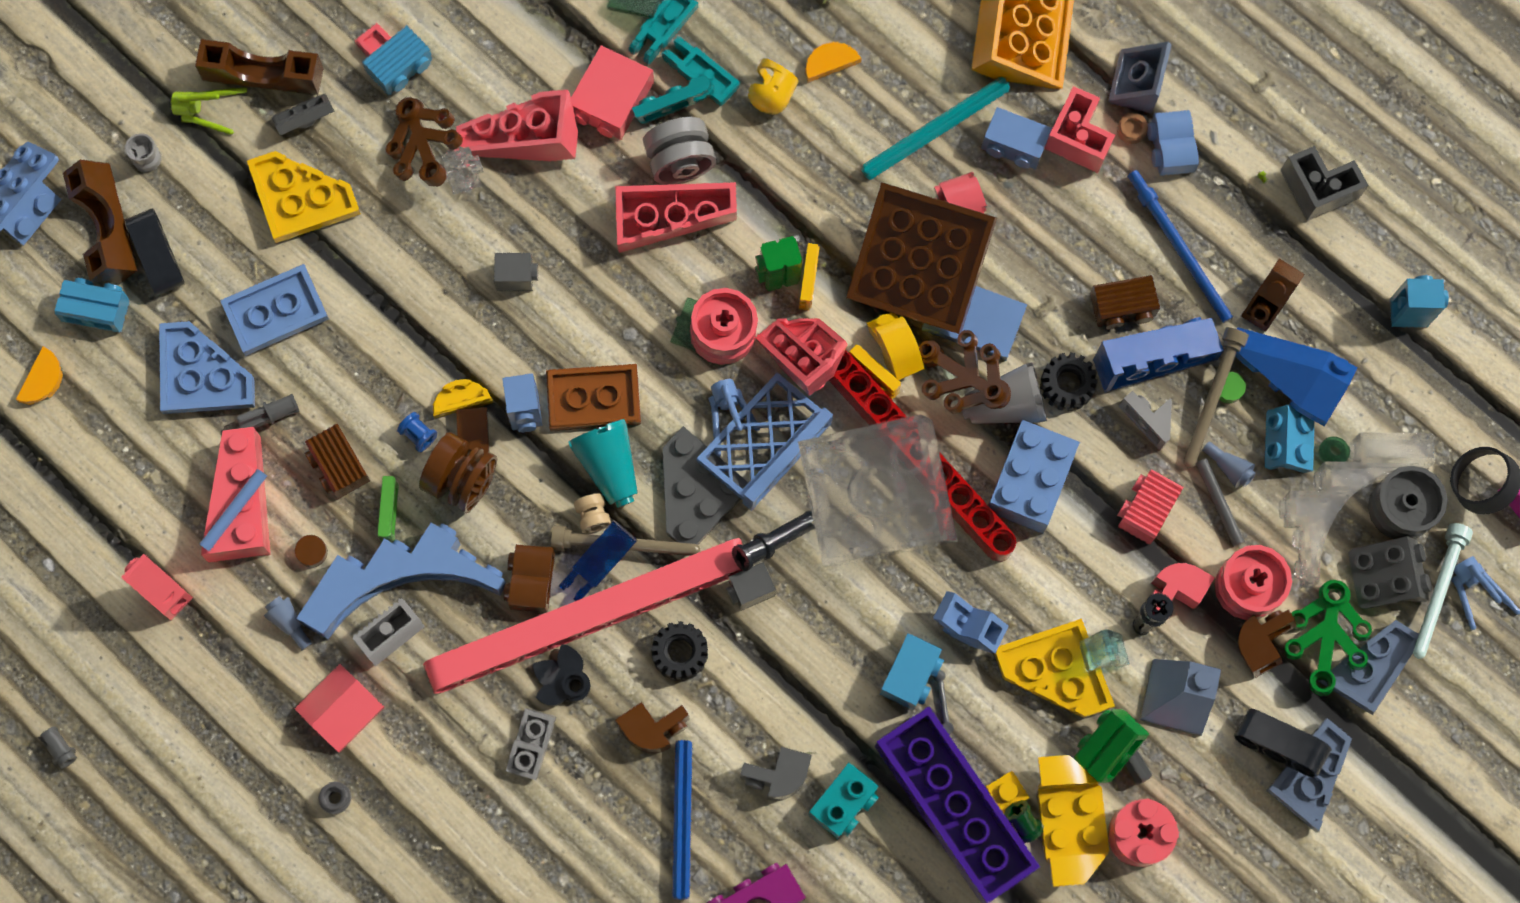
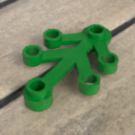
(1330, 632)

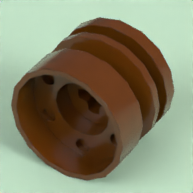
(452, 469)

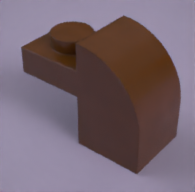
(1256, 640)
(647, 734)

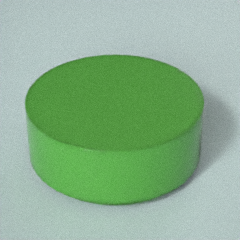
(1233, 388)

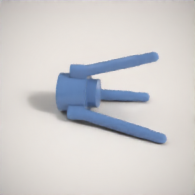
(727, 398)
(1471, 574)

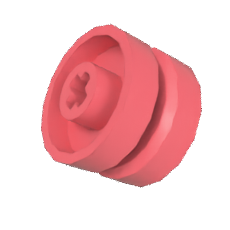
(720, 309)
(1270, 586)

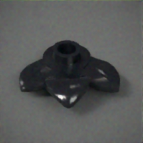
(558, 676)

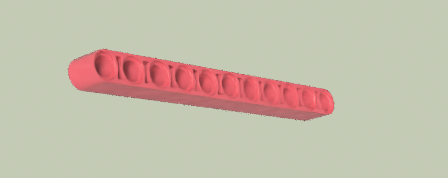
(582, 617)

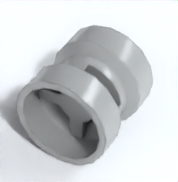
(141, 146)

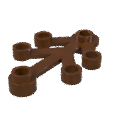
(410, 113)
(966, 376)

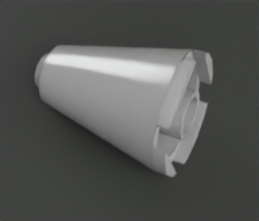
(1025, 400)

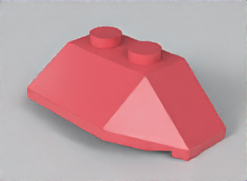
(804, 350)

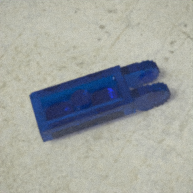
(600, 558)

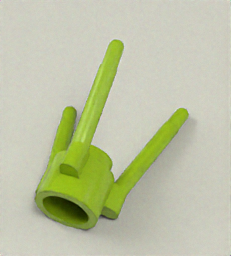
(189, 103)

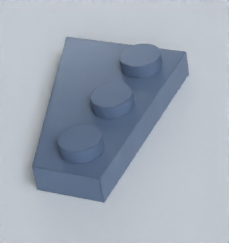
(1387, 657)

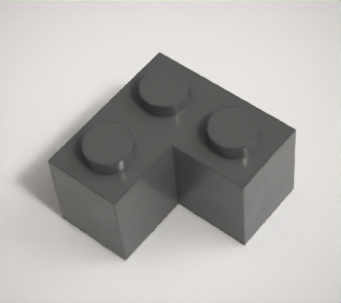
(1319, 189)

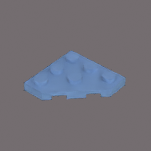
(199, 373)

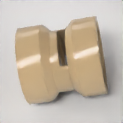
(592, 513)

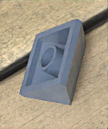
(1140, 76)

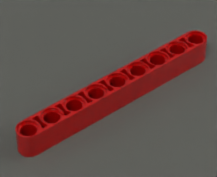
(955, 482)

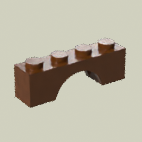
(229, 65)
(94, 189)

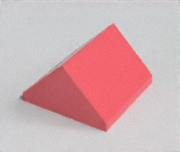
(339, 708)

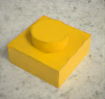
(1007, 791)

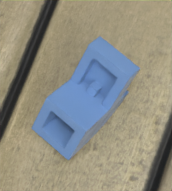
(969, 624)

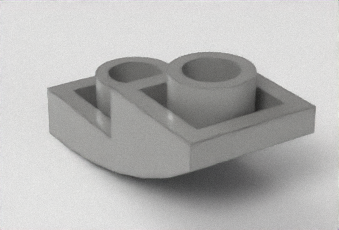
(531, 744)

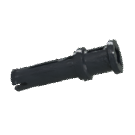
(764, 545)
(1149, 619)

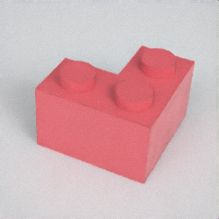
(1075, 136)

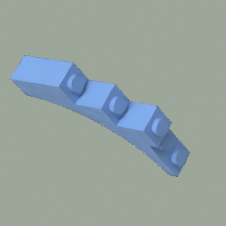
(433, 558)

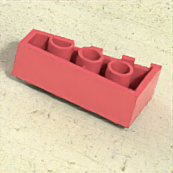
(667, 211)
(249, 532)

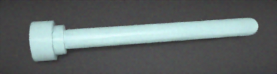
(1457, 538)

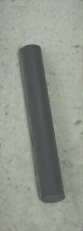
(1220, 502)

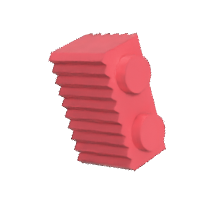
(1149, 507)

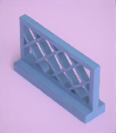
(785, 457)

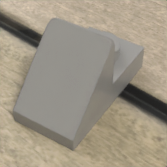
(1153, 425)

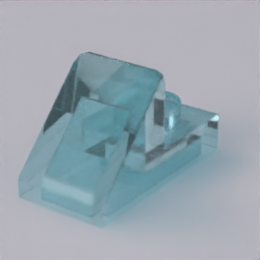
(1104, 650)

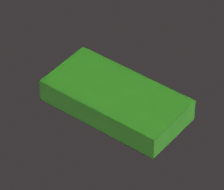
(388, 509)

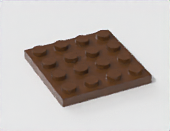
(921, 257)

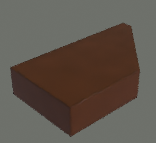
(474, 427)

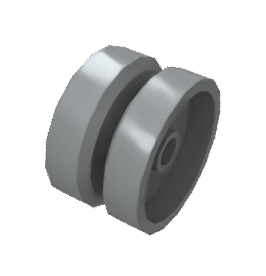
(679, 150)

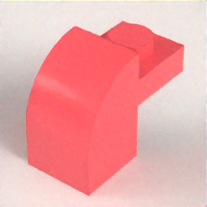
(1183, 583)

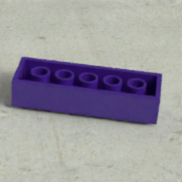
(956, 806)

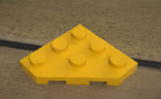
(299, 196)
(1055, 670)

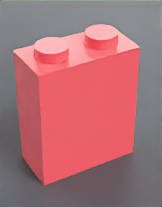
(610, 91)

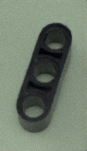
(154, 251)
(1282, 743)

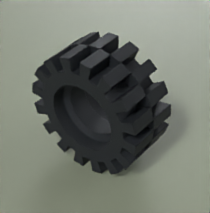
(1068, 364)
(679, 632)

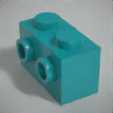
(844, 801)

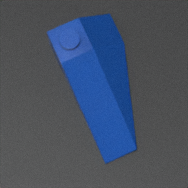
(1305, 374)

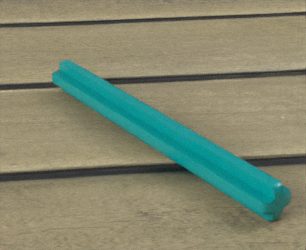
(935, 128)

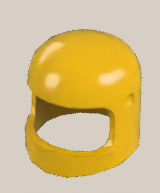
(775, 91)

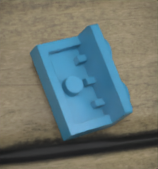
(1289, 440)

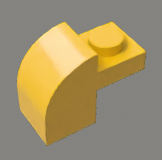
(897, 345)

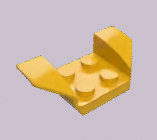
(1072, 820)

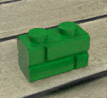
(779, 264)
(1110, 744)

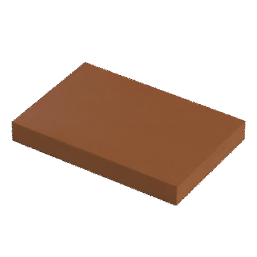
(593, 396)

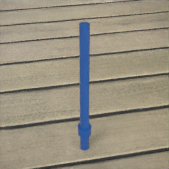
(1149, 198)

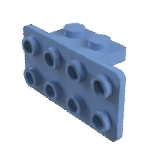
(23, 195)

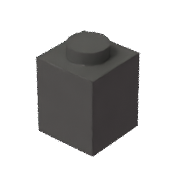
(515, 272)
(751, 587)

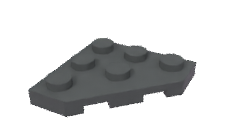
(692, 494)

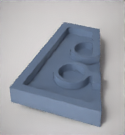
(1307, 795)

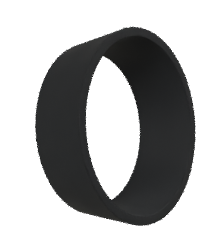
(1499, 500)

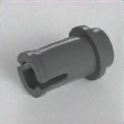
(58, 748)

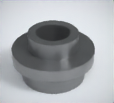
(328, 790)

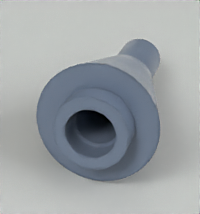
(1235, 468)
(284, 617)

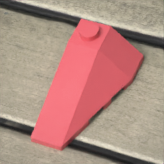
(528, 131)

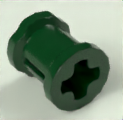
(1023, 821)

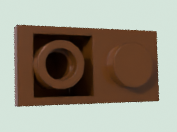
(1272, 295)

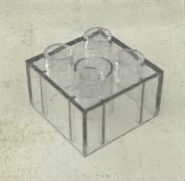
(877, 491)

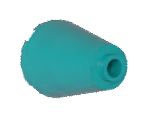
(608, 461)

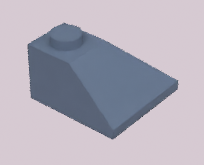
(1180, 695)

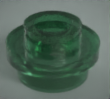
(1325, 453)

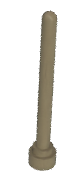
(1233, 342)
(564, 538)

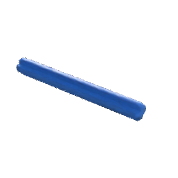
(682, 820)

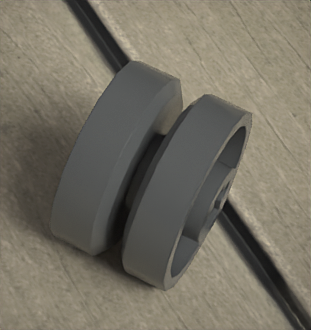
(1407, 502)

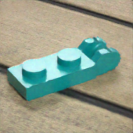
(663, 27)
(698, 64)
(674, 99)

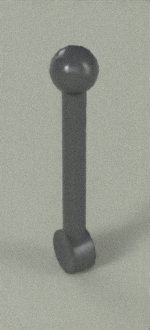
(946, 724)

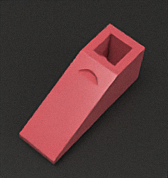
(156, 586)

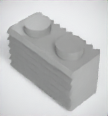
(388, 632)

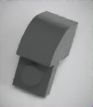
(785, 780)

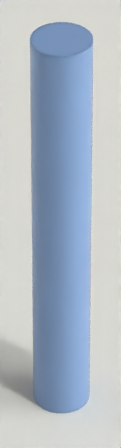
(233, 510)

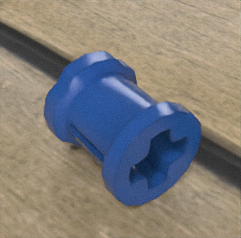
(417, 432)

